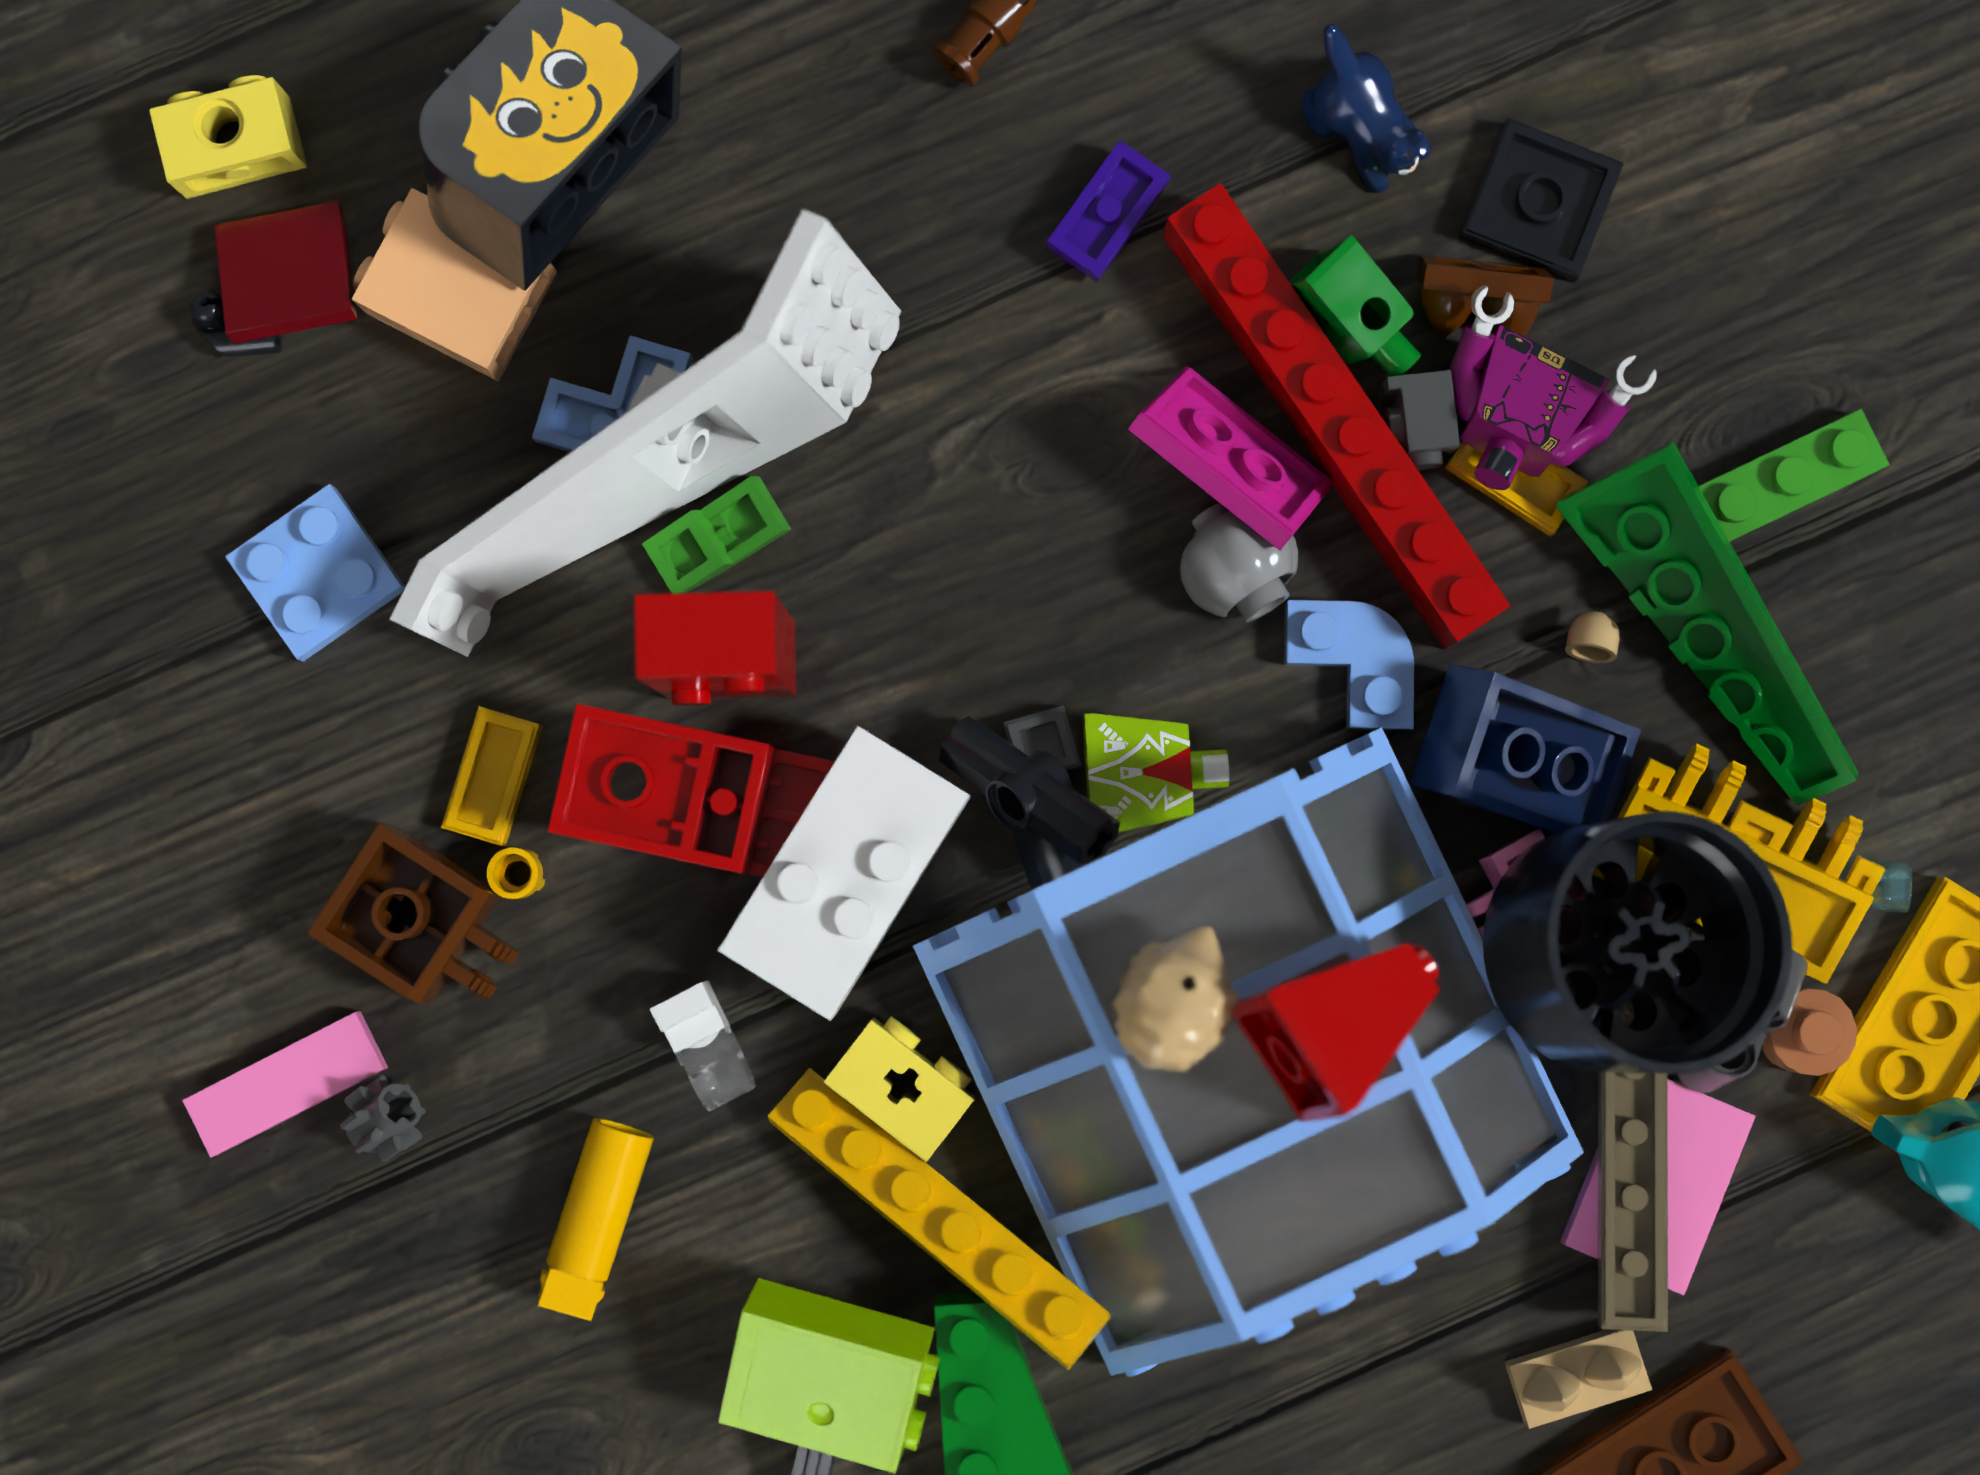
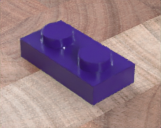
(1108, 211)

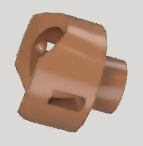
(1816, 1036)

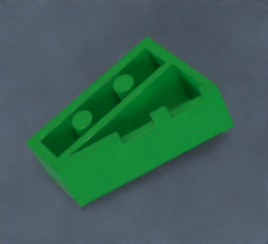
(989, 1395)

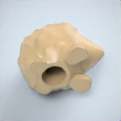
(1175, 1001)

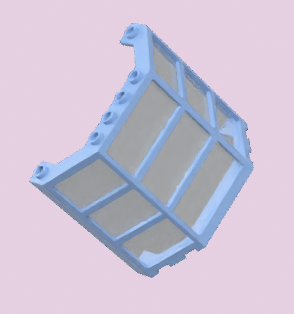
(1199, 1190)

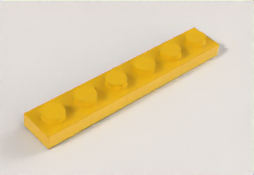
(940, 1219)

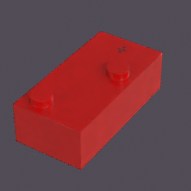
(715, 646)

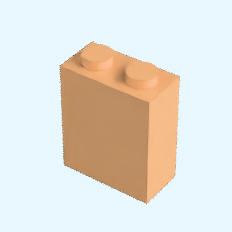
(445, 293)

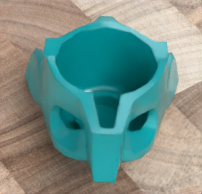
(1938, 1162)

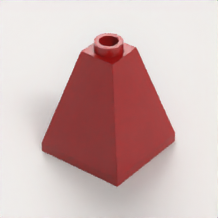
(1338, 1027)

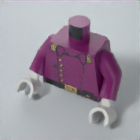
(1529, 402)

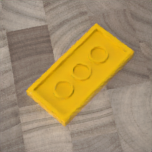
(1919, 1018)

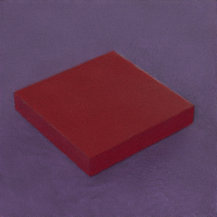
(285, 272)

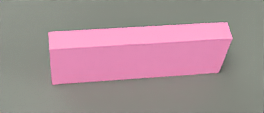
(285, 1084)

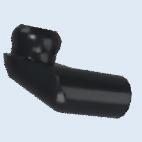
(209, 323)

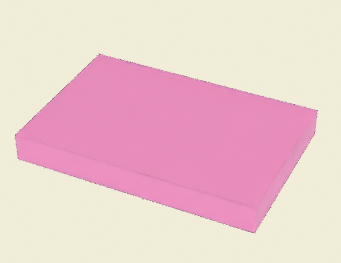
(1702, 1156)

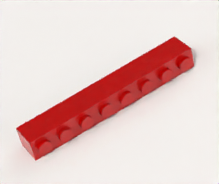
(1333, 417)

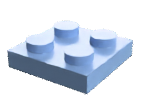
(315, 572)

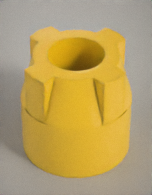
(499, 869)

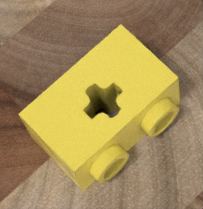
(913, 1121)

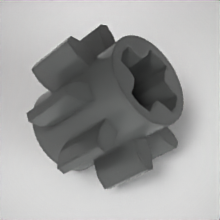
(383, 1118)

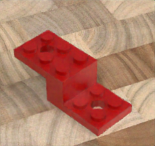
(704, 795)

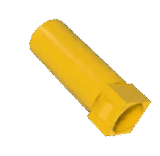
(594, 1218)

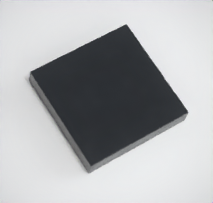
(1541, 200)

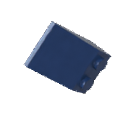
(1523, 752)

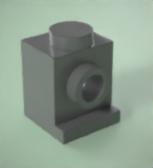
(1422, 416)

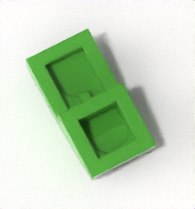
(716, 536)

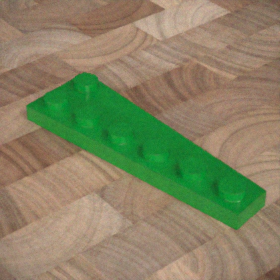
(1687, 578)

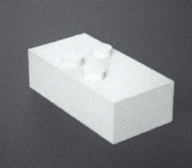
(844, 873)

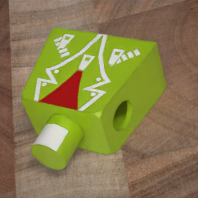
(1146, 769)

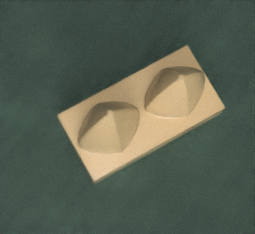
(1577, 1376)

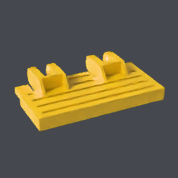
(1819, 904)

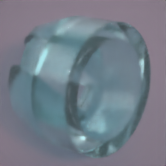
(1894, 888)

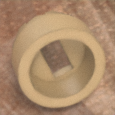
(1593, 638)

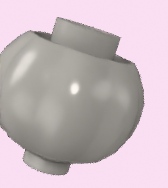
(1234, 568)

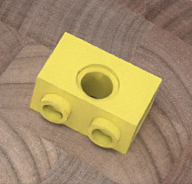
(261, 149)

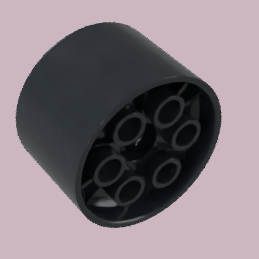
(1723, 982)

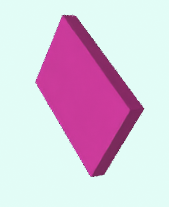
(1231, 456)

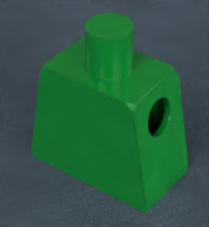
(1340, 287)

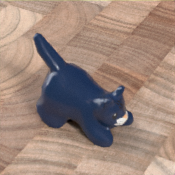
(1361, 107)

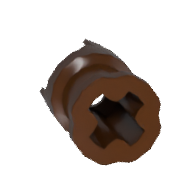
(979, 36)

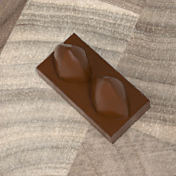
(1452, 281)

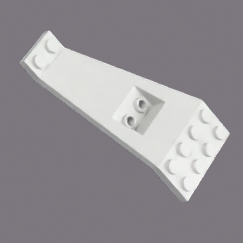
(684, 435)

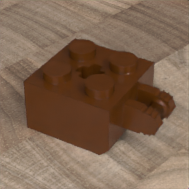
(450, 909)

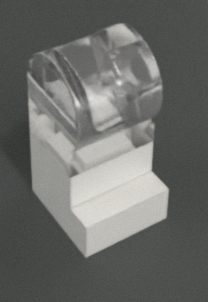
(705, 1045)

